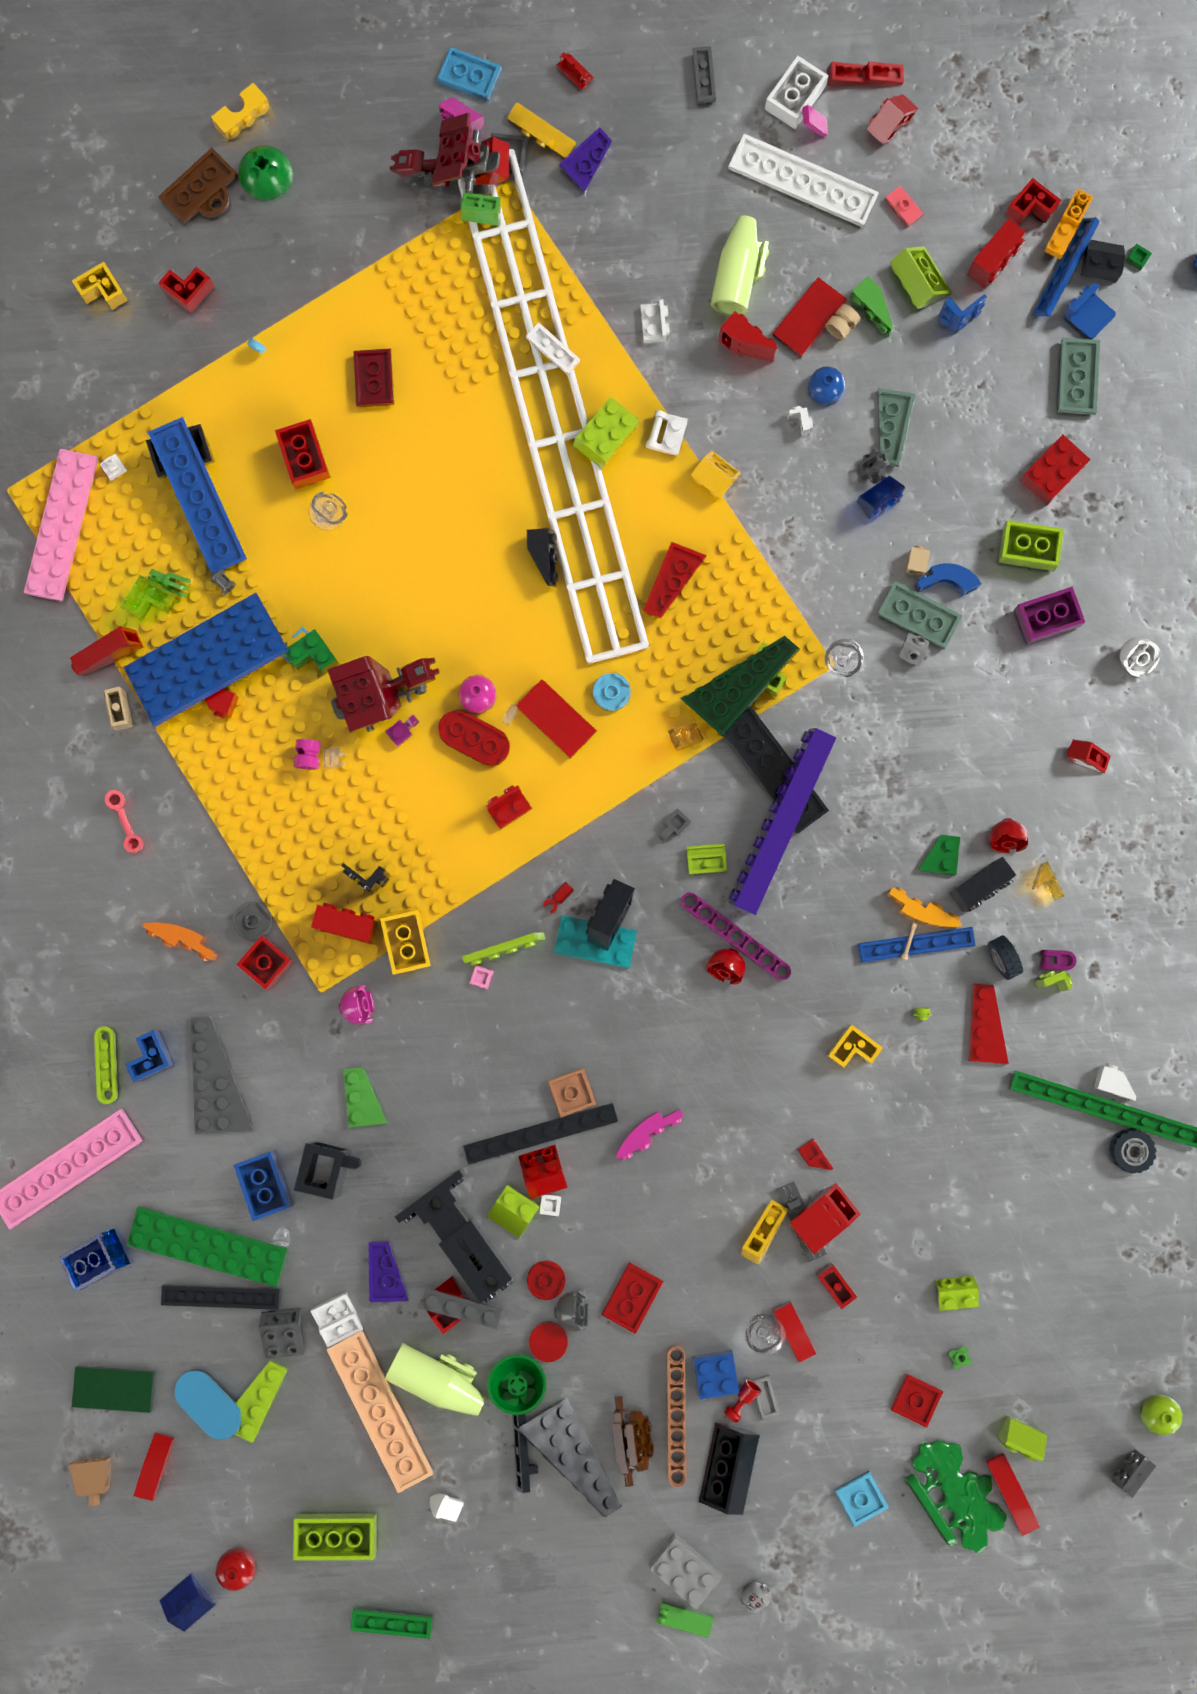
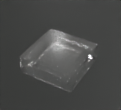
(510, 714)

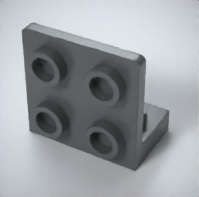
(281, 1333)
(1133, 1473)

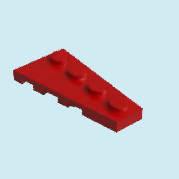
(673, 576)
(986, 1030)

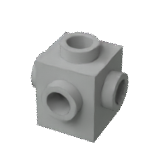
(914, 649)

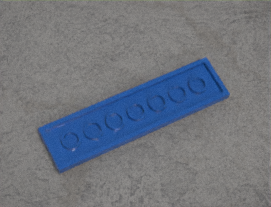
(197, 495)

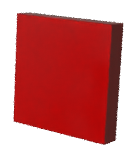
(916, 1400)

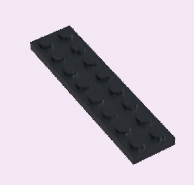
(769, 762)

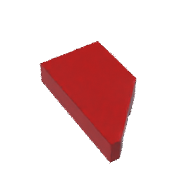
(814, 1156)

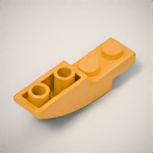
(1068, 223)
(929, 915)

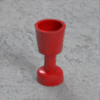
(746, 1395)

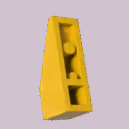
(764, 1232)

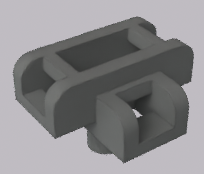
(872, 468)

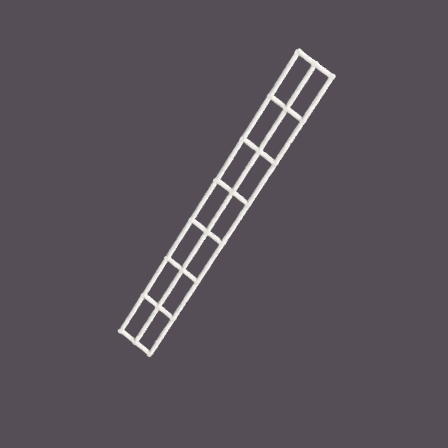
(559, 438)

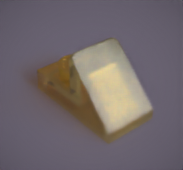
(685, 736)
(1046, 876)

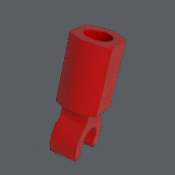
(559, 896)

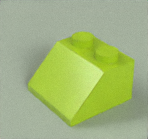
(513, 1210)

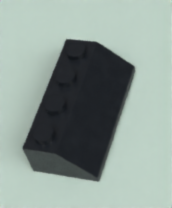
(729, 1469)

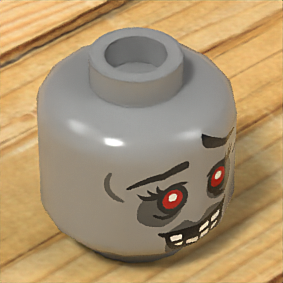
(755, 1597)

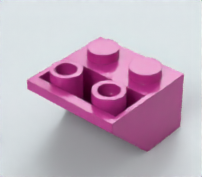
(453, 107)

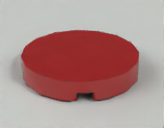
(546, 1280)
(548, 1342)

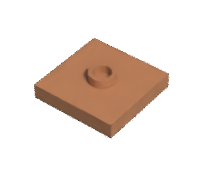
(572, 1092)

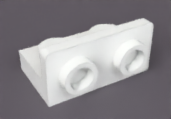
(654, 322)

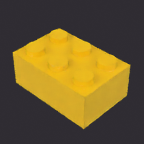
(405, 940)

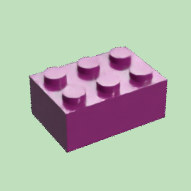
(1049, 615)

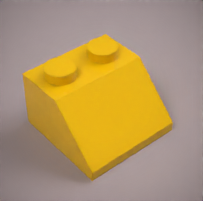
(715, 474)

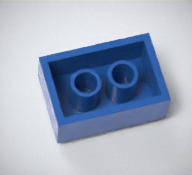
(263, 1185)

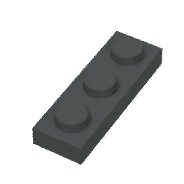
(704, 74)

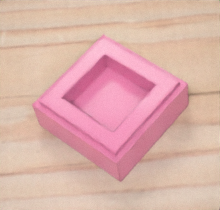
(481, 977)

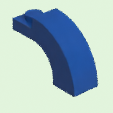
(952, 574)

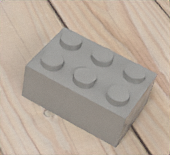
(685, 1571)

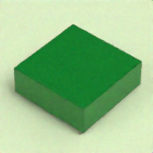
(1138, 256)

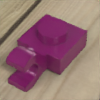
(400, 732)

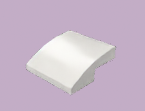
(336, 1319)

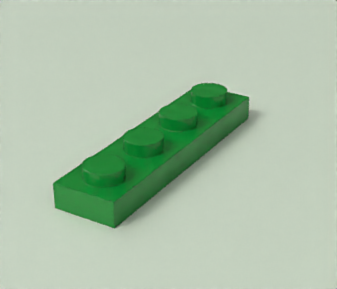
(391, 1623)

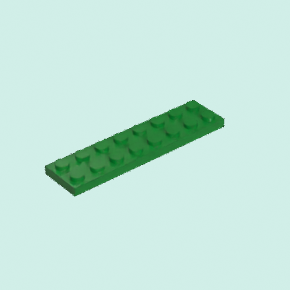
(207, 1246)

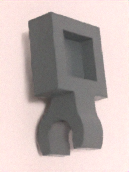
(675, 823)

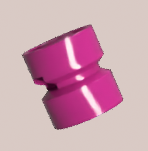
(307, 754)

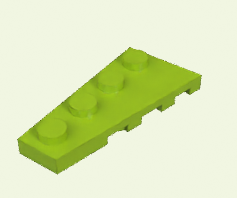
(509, 947)
(258, 1399)

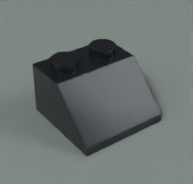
(1103, 260)

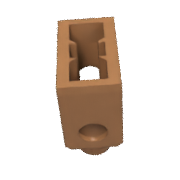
(91, 1478)

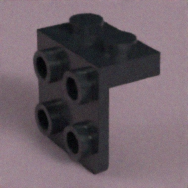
(377, 879)

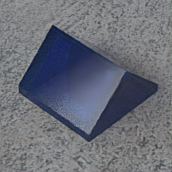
(186, 1603)

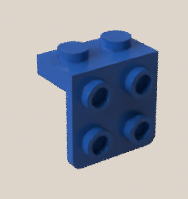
(1089, 312)
(955, 318)

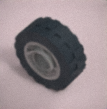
(1005, 957)
(1144, 1155)

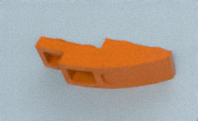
(175, 935)

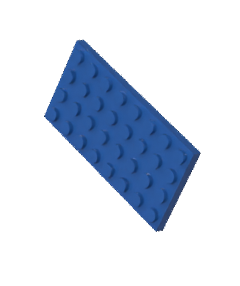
(205, 659)

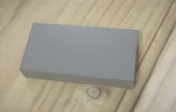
(766, 1399)

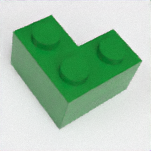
(311, 648)

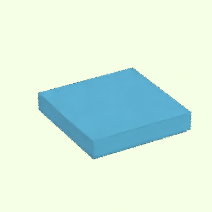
(861, 1498)

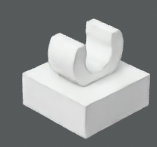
(113, 467)

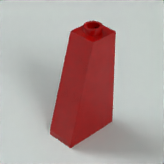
(106, 650)

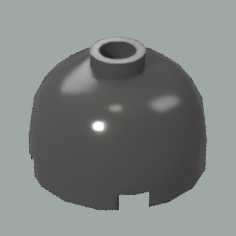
(572, 1312)

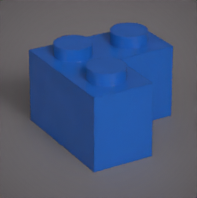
(154, 1057)

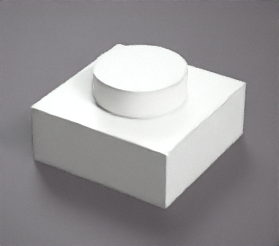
(550, 1205)

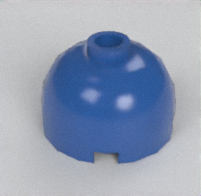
(826, 386)

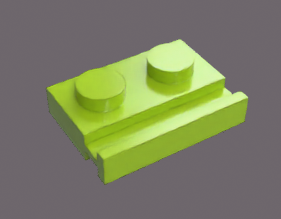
(706, 859)

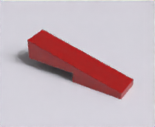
(871, 74)

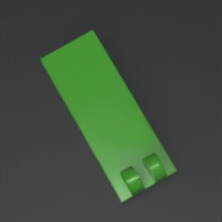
(685, 1619)

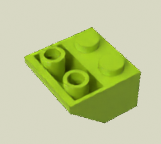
(1023, 1438)

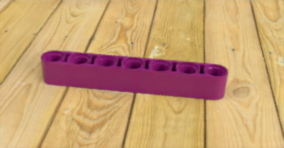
(745, 938)

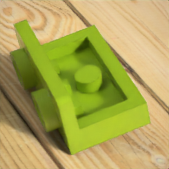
(1061, 978)
(957, 1293)

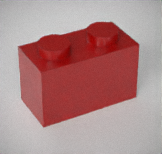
(836, 1286)

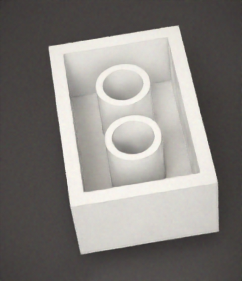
(796, 89)

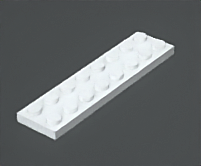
(803, 180)

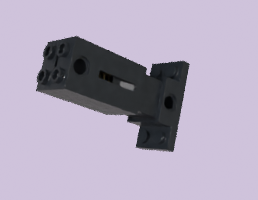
(461, 1239)

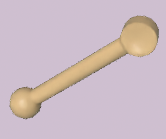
(904, 956)

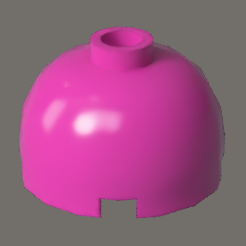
(477, 694)
(357, 1005)

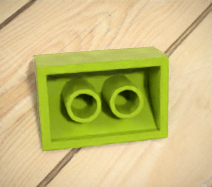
(920, 276)

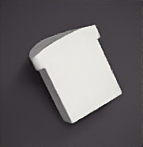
(445, 1507)

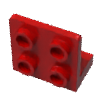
(508, 806)

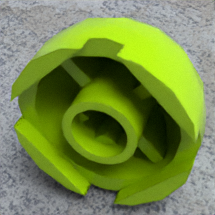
(1161, 1414)

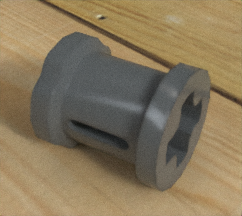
(223, 582)

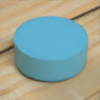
(255, 345)

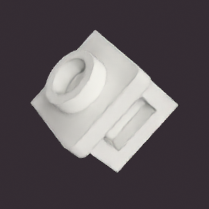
(804, 421)

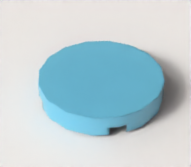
(611, 692)

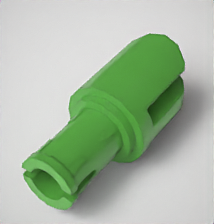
(169, 581)

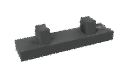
(792, 1200)

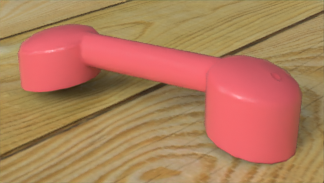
(132, 843)

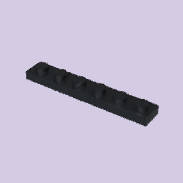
(220, 1297)

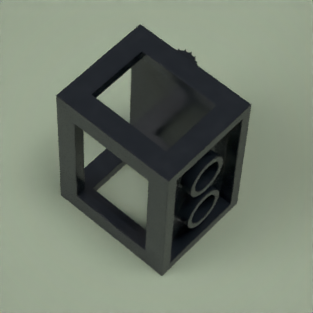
(342, 1161)

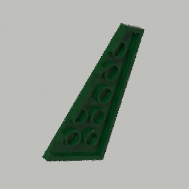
(734, 691)

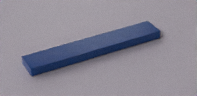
(1066, 266)
(919, 945)

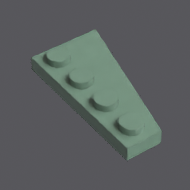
(894, 420)

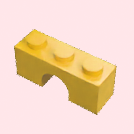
(232, 123)

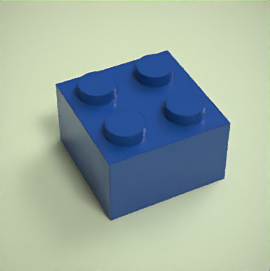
(716, 1374)

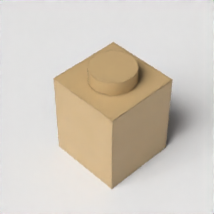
(917, 561)

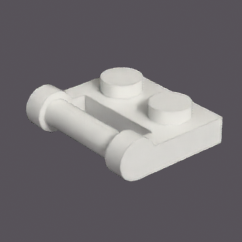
(673, 434)

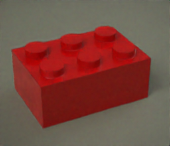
(997, 253)
(302, 454)
(1055, 469)
(344, 923)

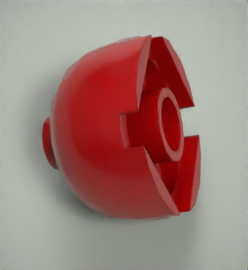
(1008, 835)
(726, 965)
(235, 1569)

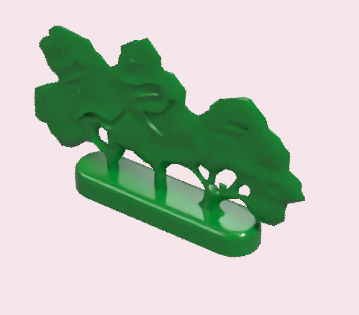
(963, 1496)

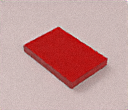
(632, 1297)

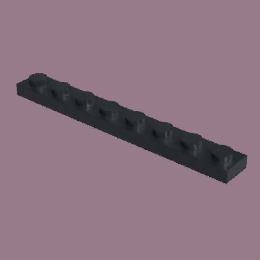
(540, 1133)

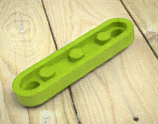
(106, 1065)

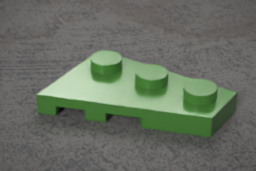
(361, 1101)

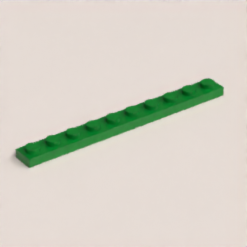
(1104, 1108)

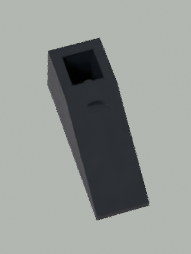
(542, 550)

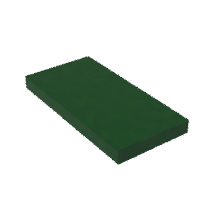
(113, 1389)

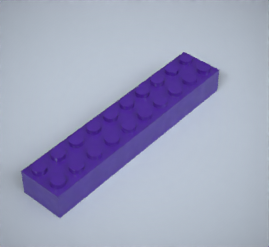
(782, 820)

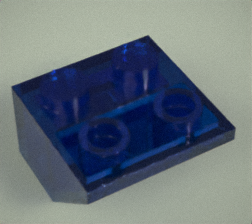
(880, 497)

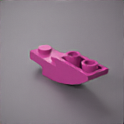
(640, 1138)

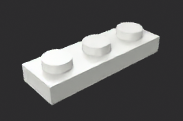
(553, 348)

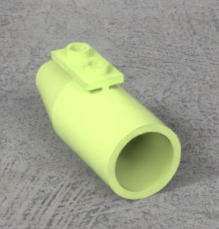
(739, 267)
(437, 1382)

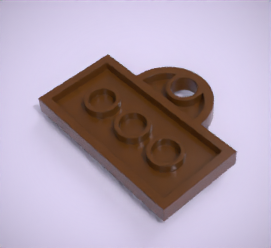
(200, 188)

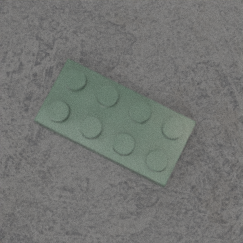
(1078, 376)
(919, 615)

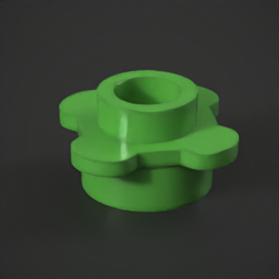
(954, 1354)

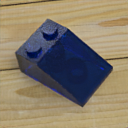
(94, 1260)

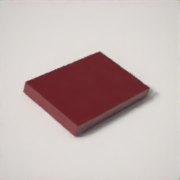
(373, 377)

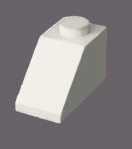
(1114, 1082)

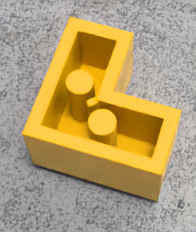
(100, 282)
(853, 1042)

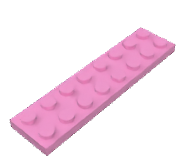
(61, 525)
(67, 1168)

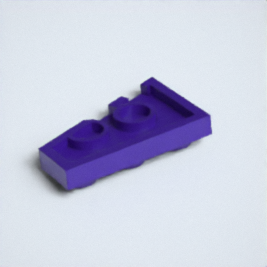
(586, 158)
(384, 1275)

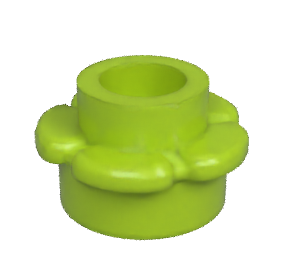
(922, 1013)

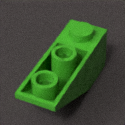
(871, 301)

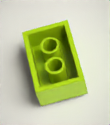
(606, 432)
(1030, 545)

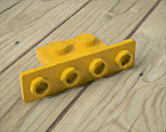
(540, 129)

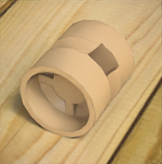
(845, 319)

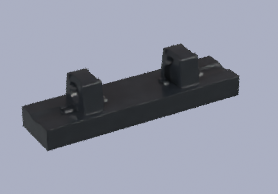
(522, 1465)

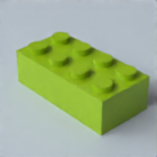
(335, 1536)

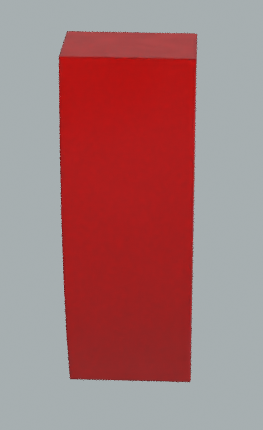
(795, 1331)
(154, 1467)

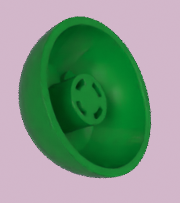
(268, 180)
(515, 1373)

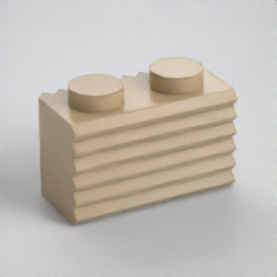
(118, 708)

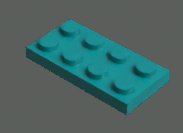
(573, 942)

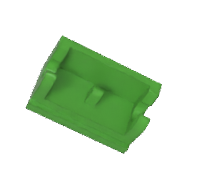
(480, 208)

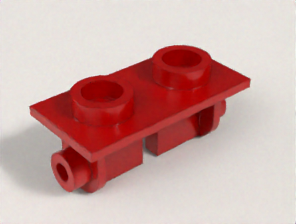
(574, 70)

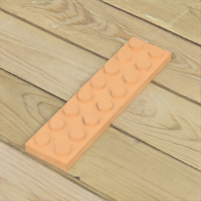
(380, 1411)

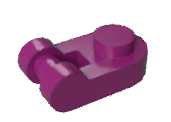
(1064, 960)

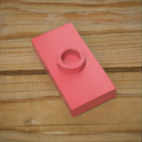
(904, 206)

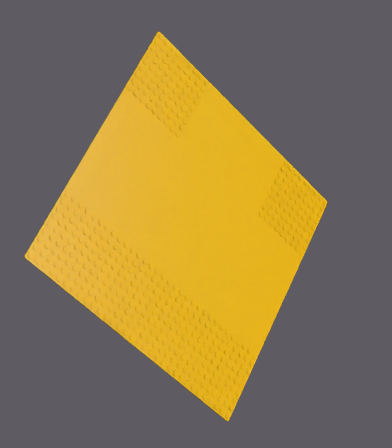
(423, 571)

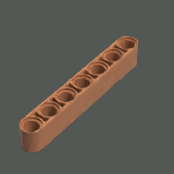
(672, 1424)

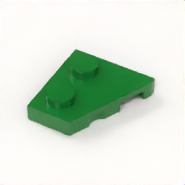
(943, 856)

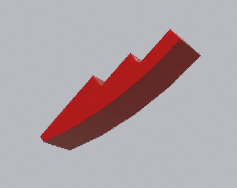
(1012, 1494)

